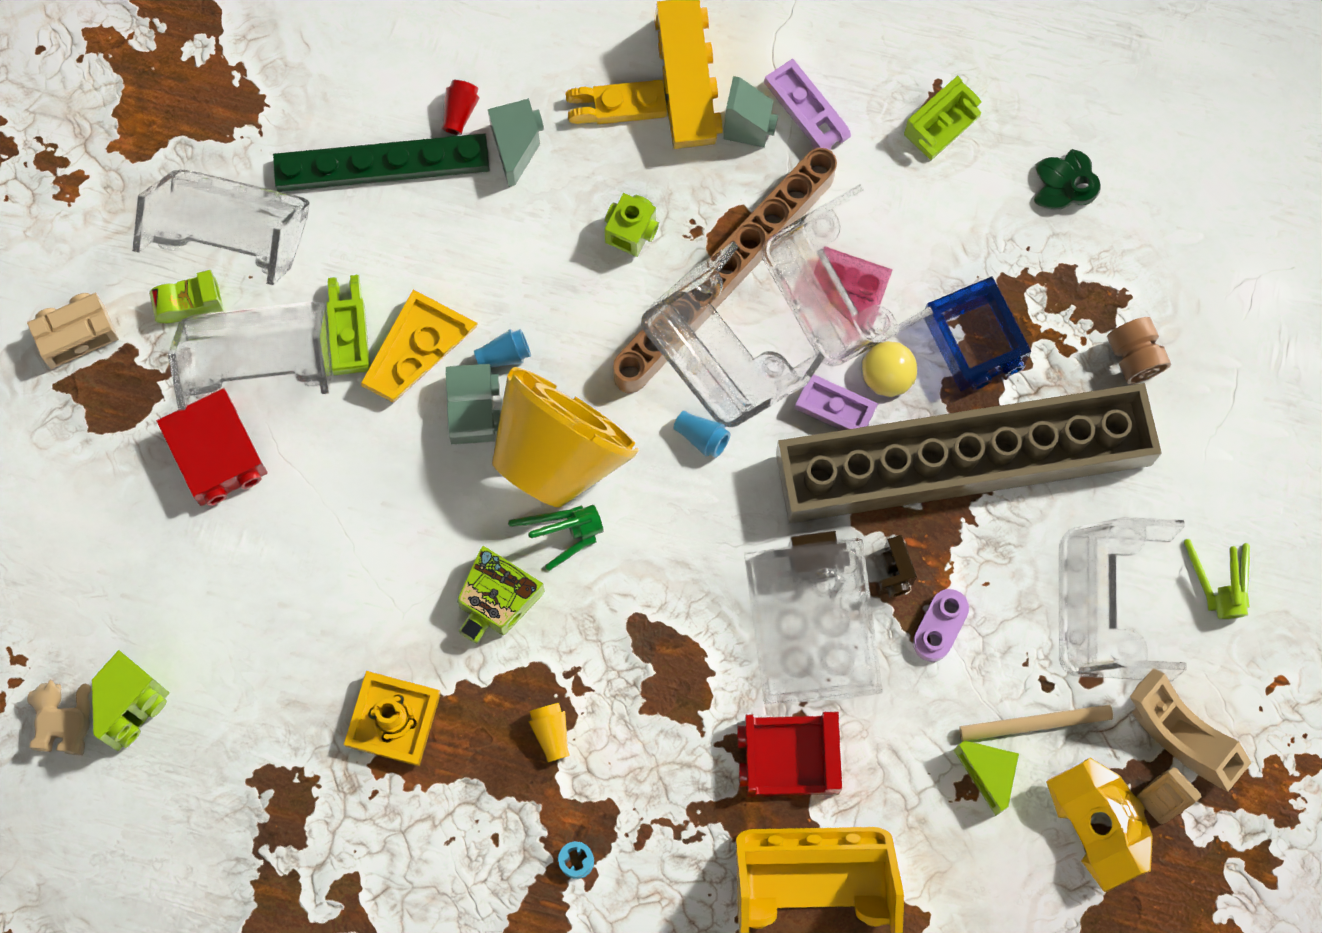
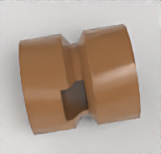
(1137, 347)

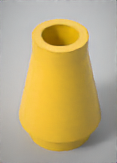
(550, 730)

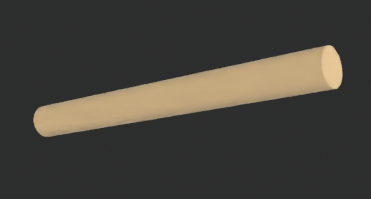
(1036, 722)

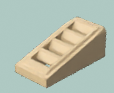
(1168, 795)

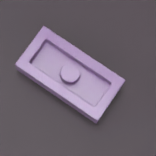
(835, 404)

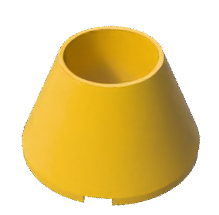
(554, 442)

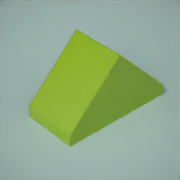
(991, 772)

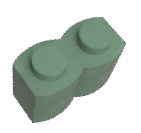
(471, 403)

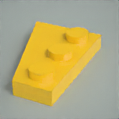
(414, 345)

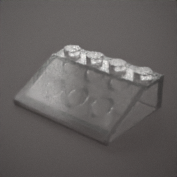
(813, 622)

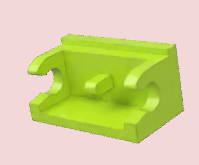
(943, 118)

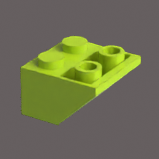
(123, 701)

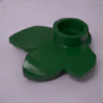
(1062, 178)

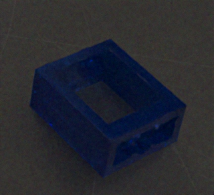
(961, 302)

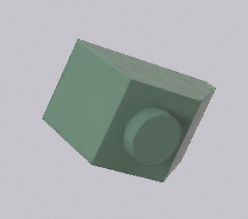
(748, 114)
(516, 136)

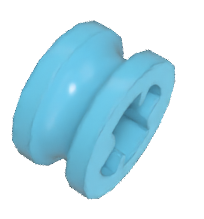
(564, 857)

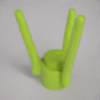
(1231, 600)

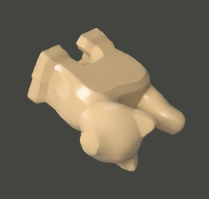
(63, 723)

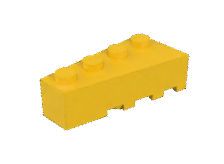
(687, 73)

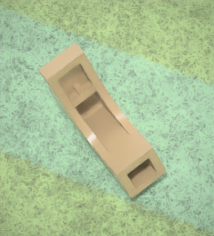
(1185, 734)

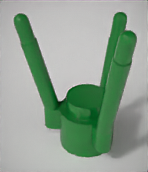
(581, 522)

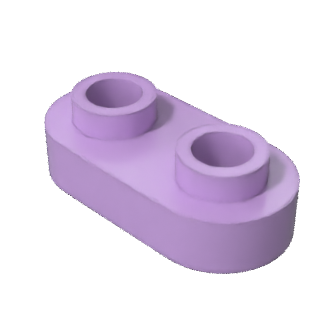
(940, 623)

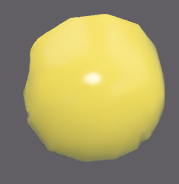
(889, 369)

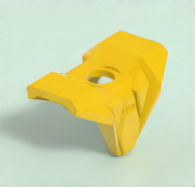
(1128, 846)

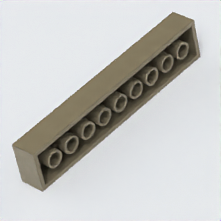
(967, 453)

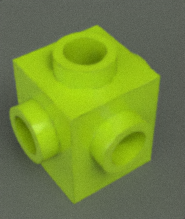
(630, 223)

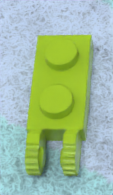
(347, 329)

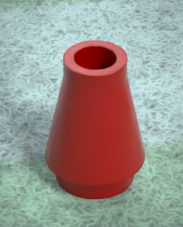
(459, 104)

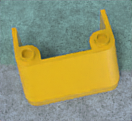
(818, 871)

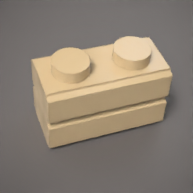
(72, 329)

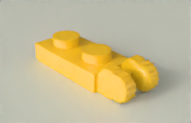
(618, 102)

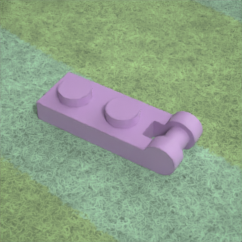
(806, 105)

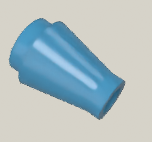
(504, 350)
(703, 433)

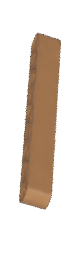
(743, 260)

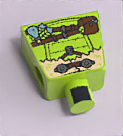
(496, 595)

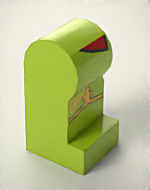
(186, 298)

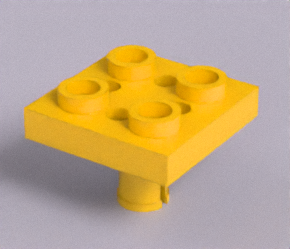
(380, 697)

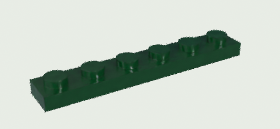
(381, 162)

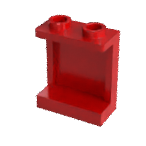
(212, 448)
(790, 755)

